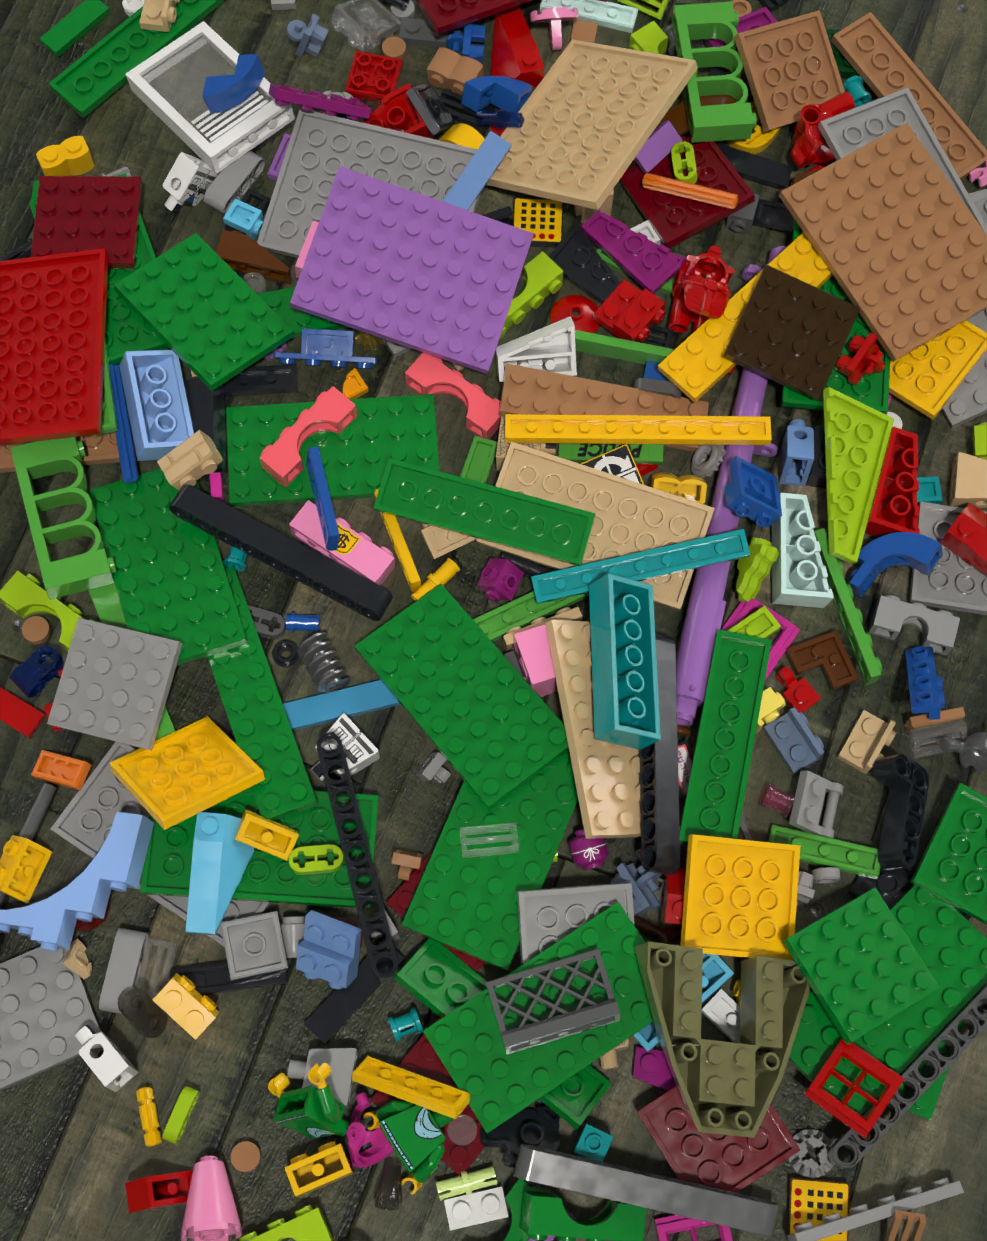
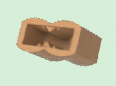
(452, 70)

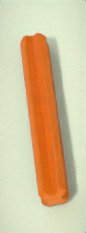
(690, 191)

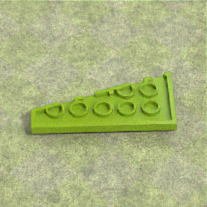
(854, 458)

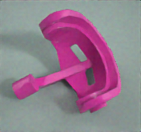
(359, 1137)

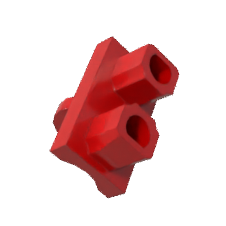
(866, 359)

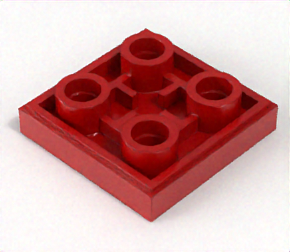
(373, 76)

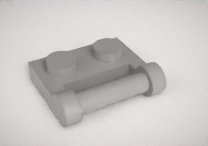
(809, 804)

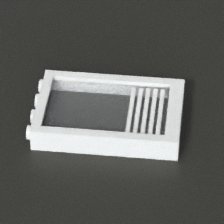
(173, 89)

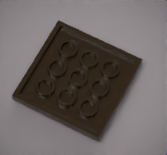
(791, 332)

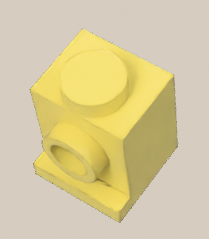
(770, 706)

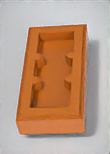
(61, 770)

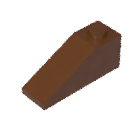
(248, 256)

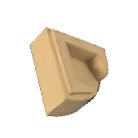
(77, 959)

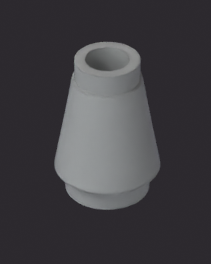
(292, 934)

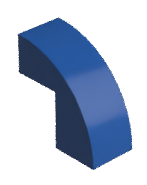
(230, 90)
(498, 90)

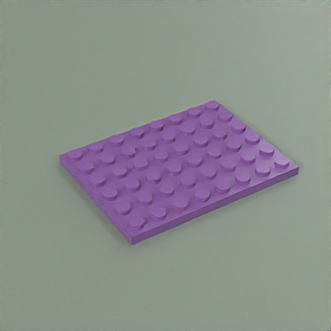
(412, 270)

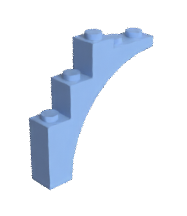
(87, 896)

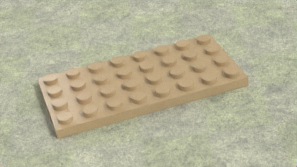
(627, 516)
(603, 772)

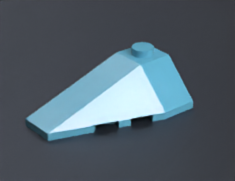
(215, 870)

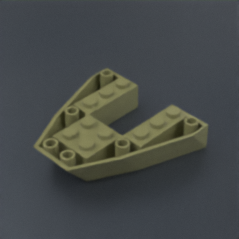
(724, 1082)

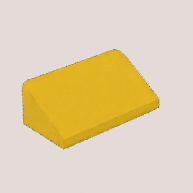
(266, 835)

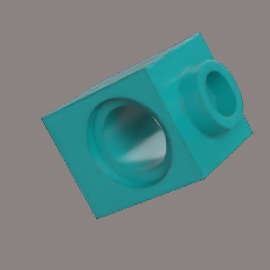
(592, 1143)

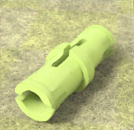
(466, 1183)

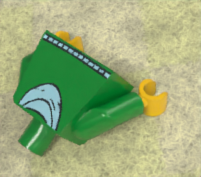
(310, 1108)
(413, 1136)

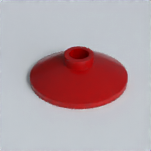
(576, 303)

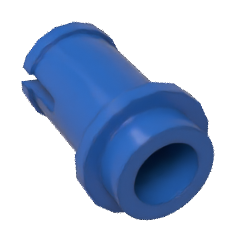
(302, 622)

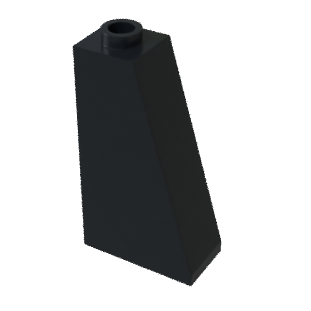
(208, 415)

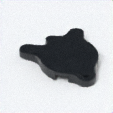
(529, 1127)

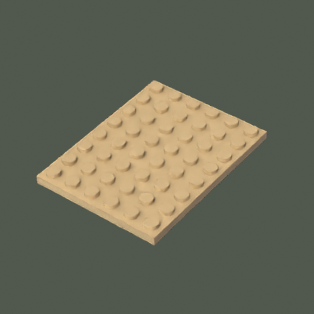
(589, 121)

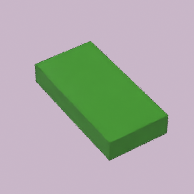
(480, 459)

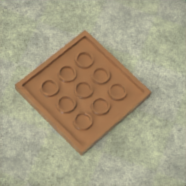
(789, 68)

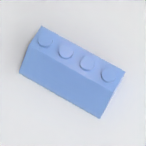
(155, 402)

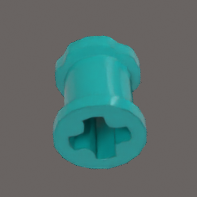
(855, 87)
(237, 559)
(405, 1024)

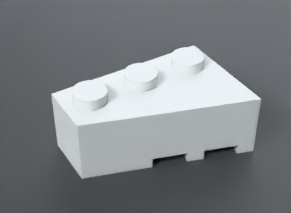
(544, 349)

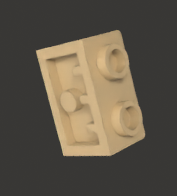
(158, 15)
(442, 541)
(866, 742)

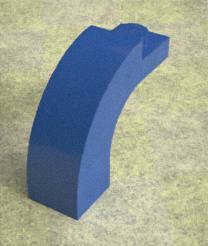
(892, 550)

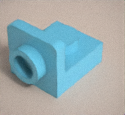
(244, 218)

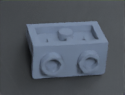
(794, 741)

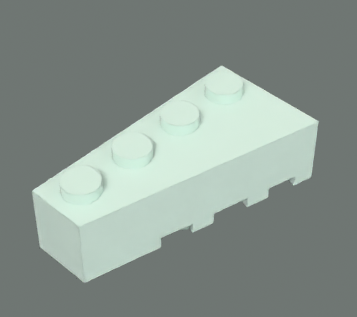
(799, 570)

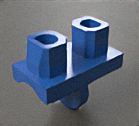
(472, 33)

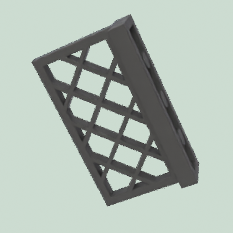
(562, 1025)

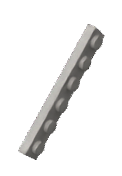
(886, 1207)

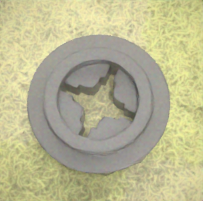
(702, 465)
(809, 1167)

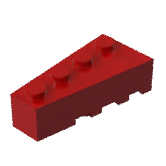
(895, 496)

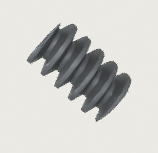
(320, 664)

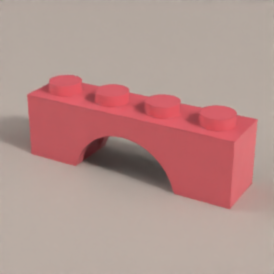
(431, 376)
(329, 413)

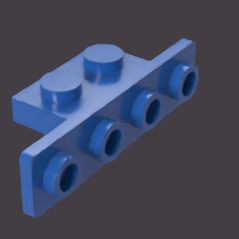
(329, 346)
(924, 685)

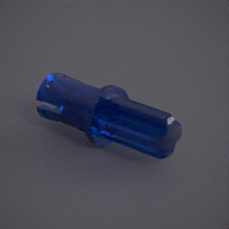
(500, 118)

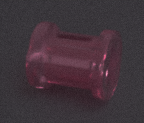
(778, 800)

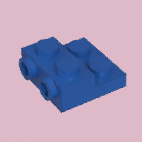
(753, 493)

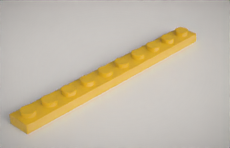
(638, 429)

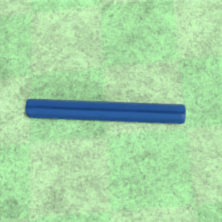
(124, 435)

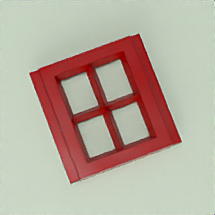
(839, 1108)

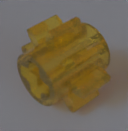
(368, 341)

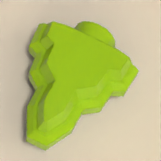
(755, 568)

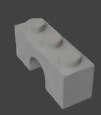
(937, 627)

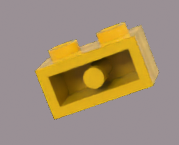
(186, 1005)
(318, 1170)

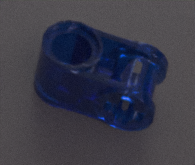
(35, 672)

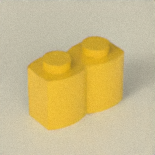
(66, 159)
(685, 486)

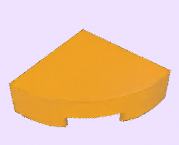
(354, 385)

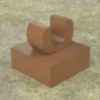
(407, 861)

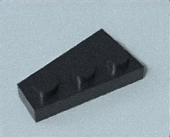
(584, 265)

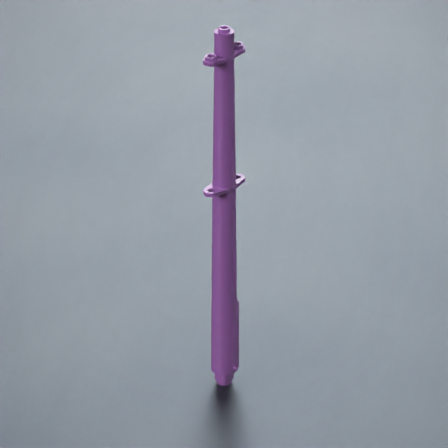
(706, 598)

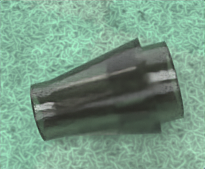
(389, 1189)

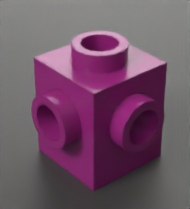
(500, 579)

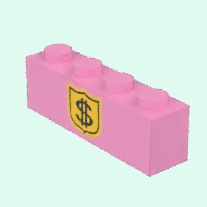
(354, 549)

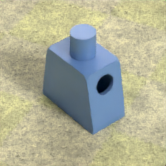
(799, 445)

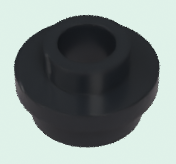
(283, 646)

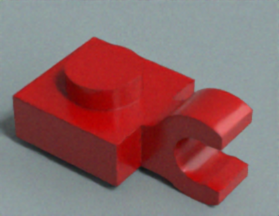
(799, 693)

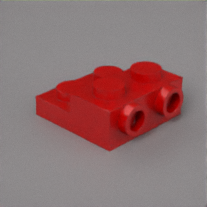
(630, 312)

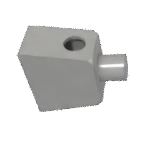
(342, 1064)

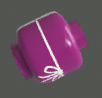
(588, 852)

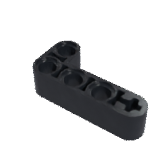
(904, 810)

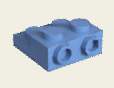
(329, 950)

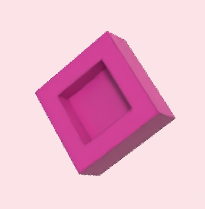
(217, 486)

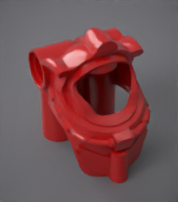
(807, 138)
(699, 297)

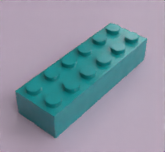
(624, 662)

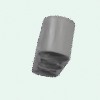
(234, 181)
(122, 967)

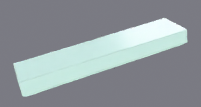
(604, 13)

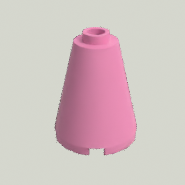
(210, 1204)

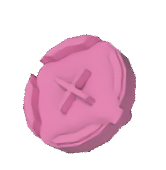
(554, 17)

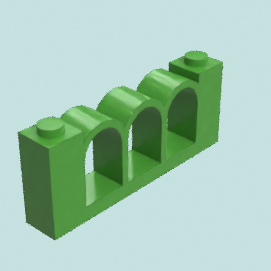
(713, 121)
(75, 572)

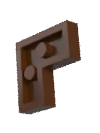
(824, 652)

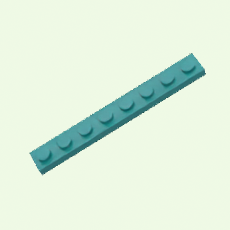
(643, 565)

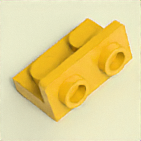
(22, 867)

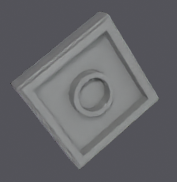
(254, 945)

